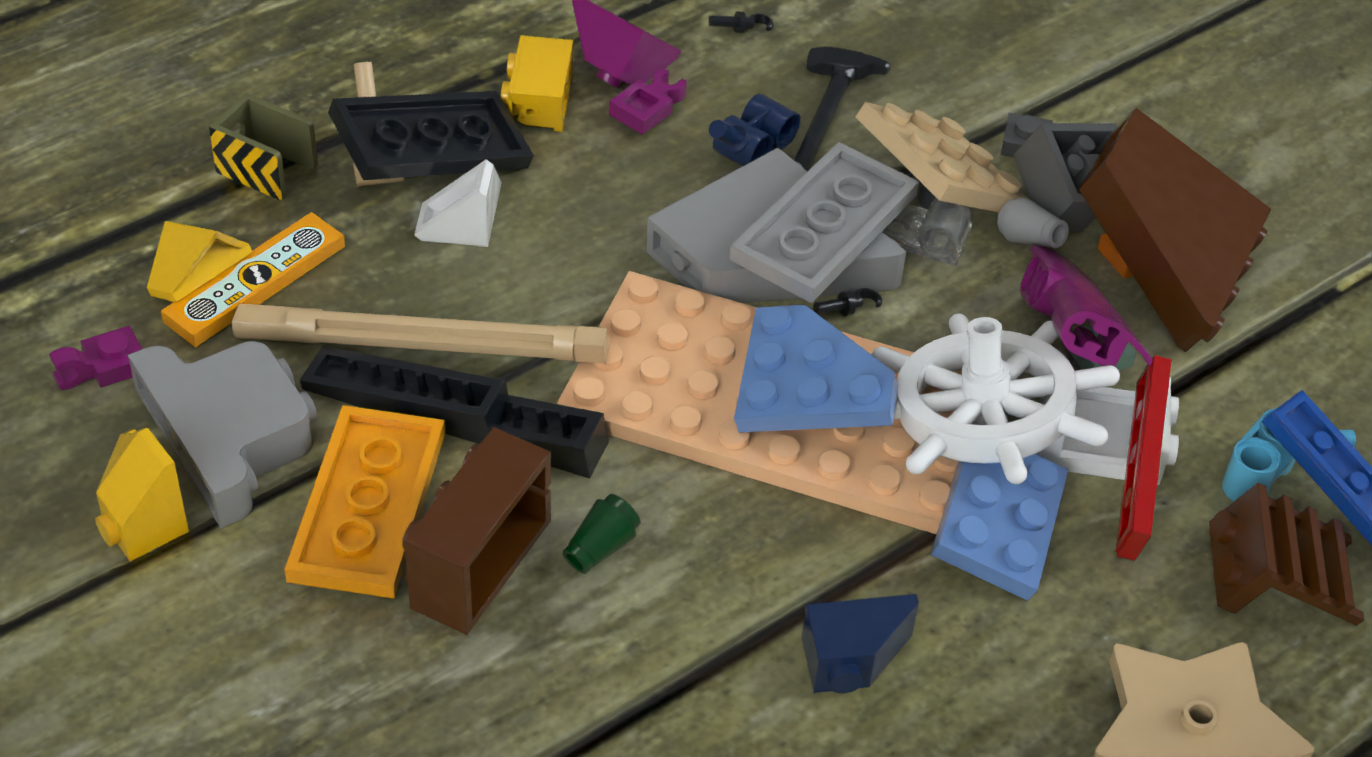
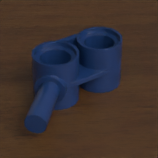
(758, 131)

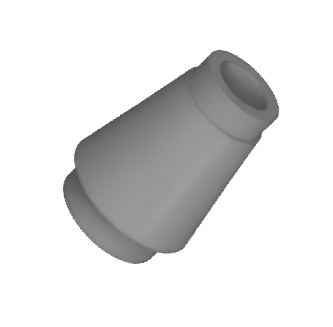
(1030, 224)

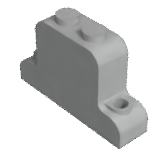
(226, 418)

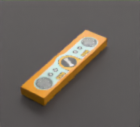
(253, 278)

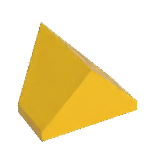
(190, 258)

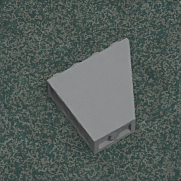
(697, 232)

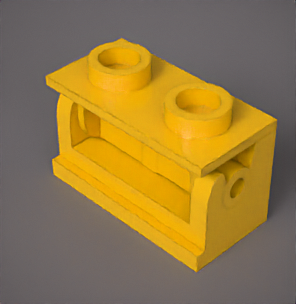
(539, 81)

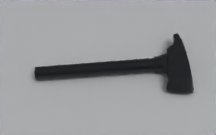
(843, 68)

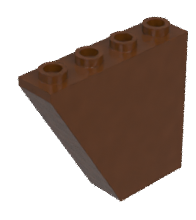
(1175, 224)

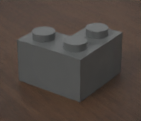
(1057, 162)

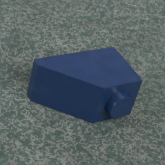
(855, 639)

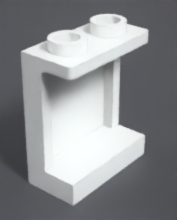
(1114, 411)

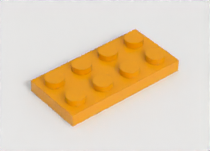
(365, 501)

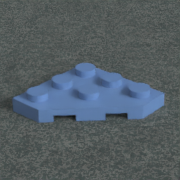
(810, 376)

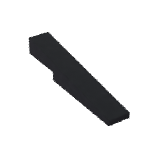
(464, 400)

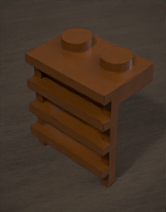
(1273, 545)

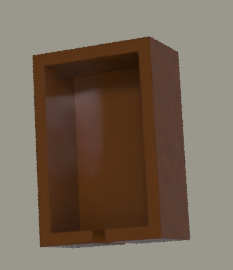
(478, 529)

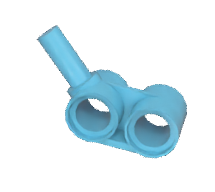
(1260, 460)

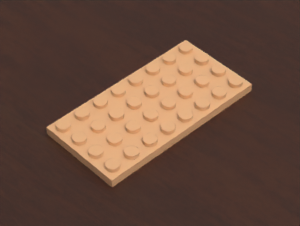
(677, 387)

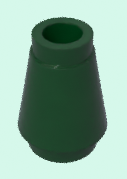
(602, 532)

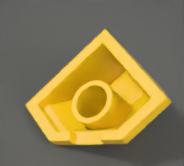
(140, 496)

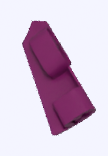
(1070, 297)

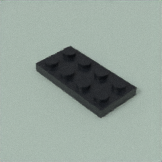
(429, 134)

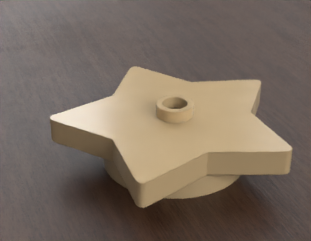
(1194, 708)

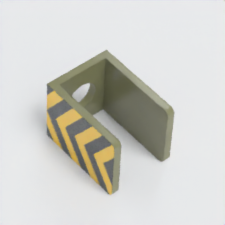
(262, 141)

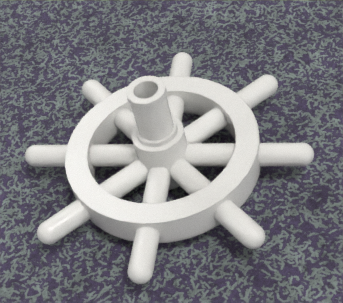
(989, 394)

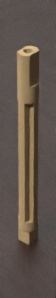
(424, 333)

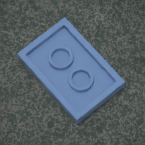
(1000, 526)

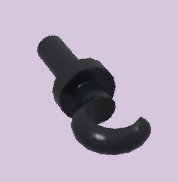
(740, 21)
(847, 302)

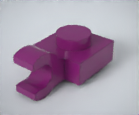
(101, 358)

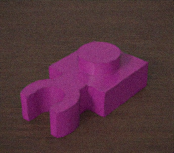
(647, 105)

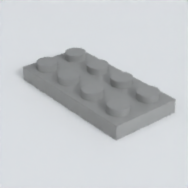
(824, 222)

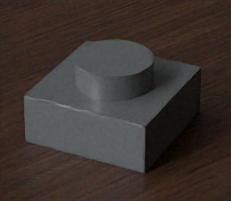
(1018, 130)

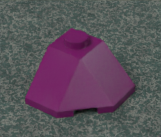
(618, 46)

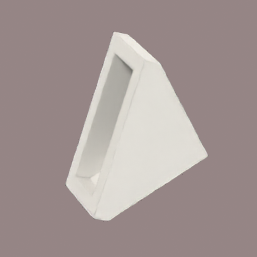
(462, 210)

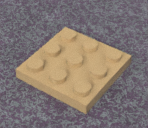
(941, 157)

